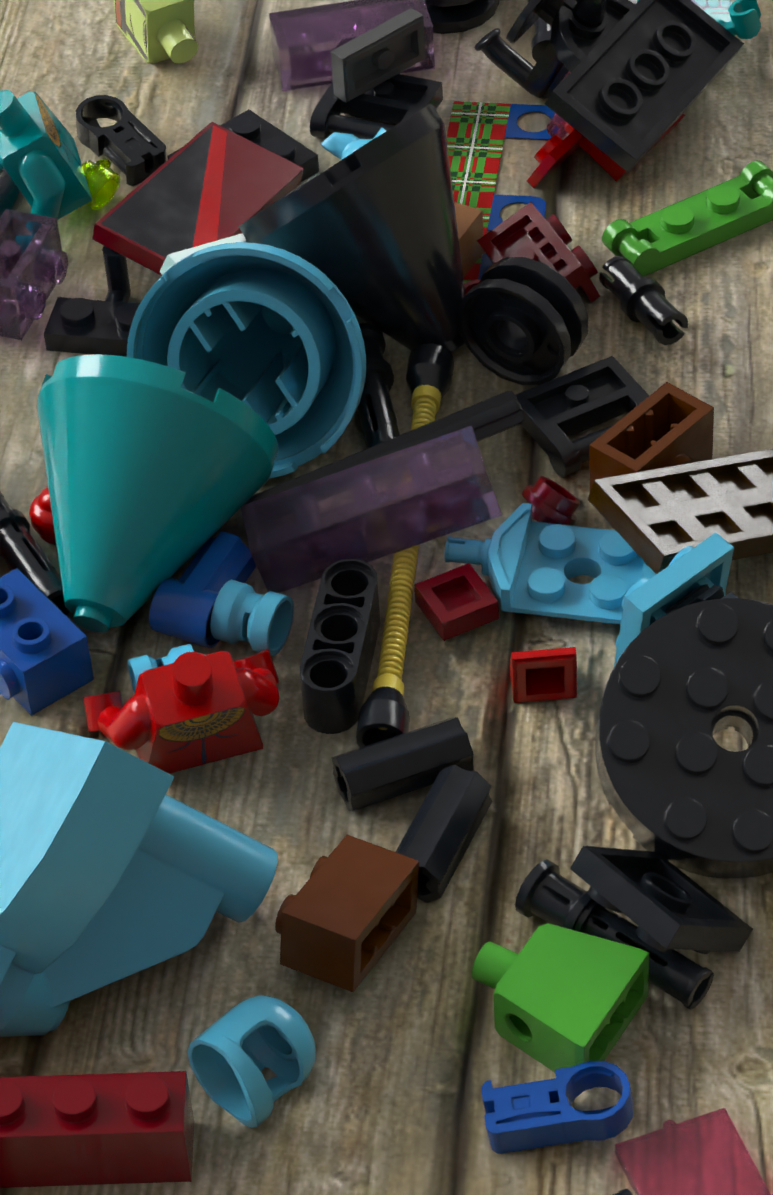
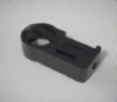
(125, 143)

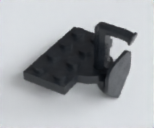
(626, 62)

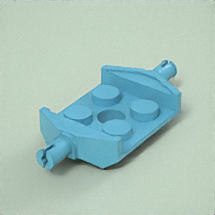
(534, 561)

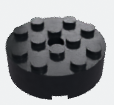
(657, 747)

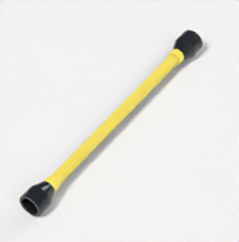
(385, 711)

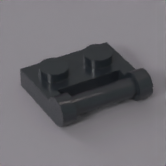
(386, 102)
(576, 404)

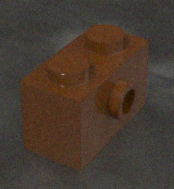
(656, 434)
(348, 912)

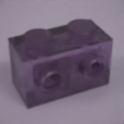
(29, 269)

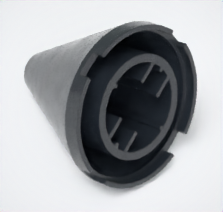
(382, 232)

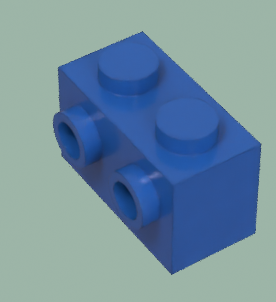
(39, 647)

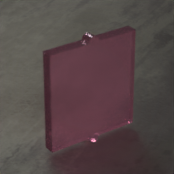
(691, 1159)

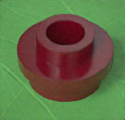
(551, 502)

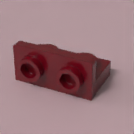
(544, 241)

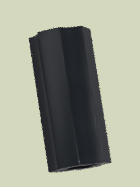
(401, 763)
(445, 828)

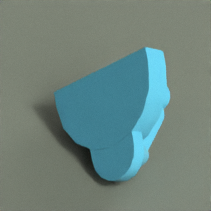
(103, 872)

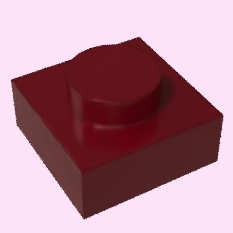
(456, 601)

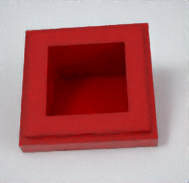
(543, 674)

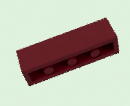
(95, 1129)

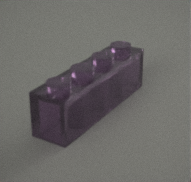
(370, 510)

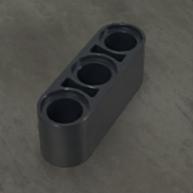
(340, 646)

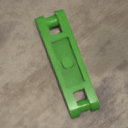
(695, 221)

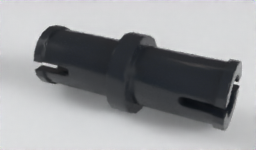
(643, 300)

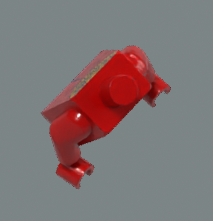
(190, 710)

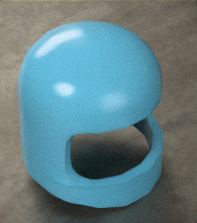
(243, 1043)

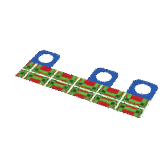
(475, 153)

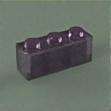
(307, 35)

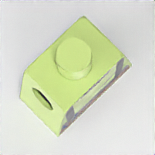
(158, 28)

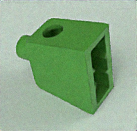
(564, 993)

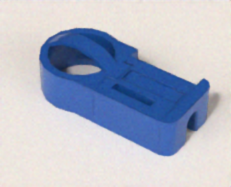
(542, 1112)

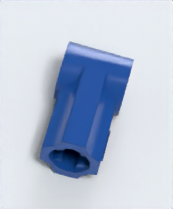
(185, 605)

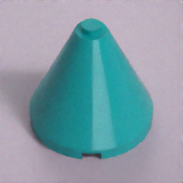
(139, 477)

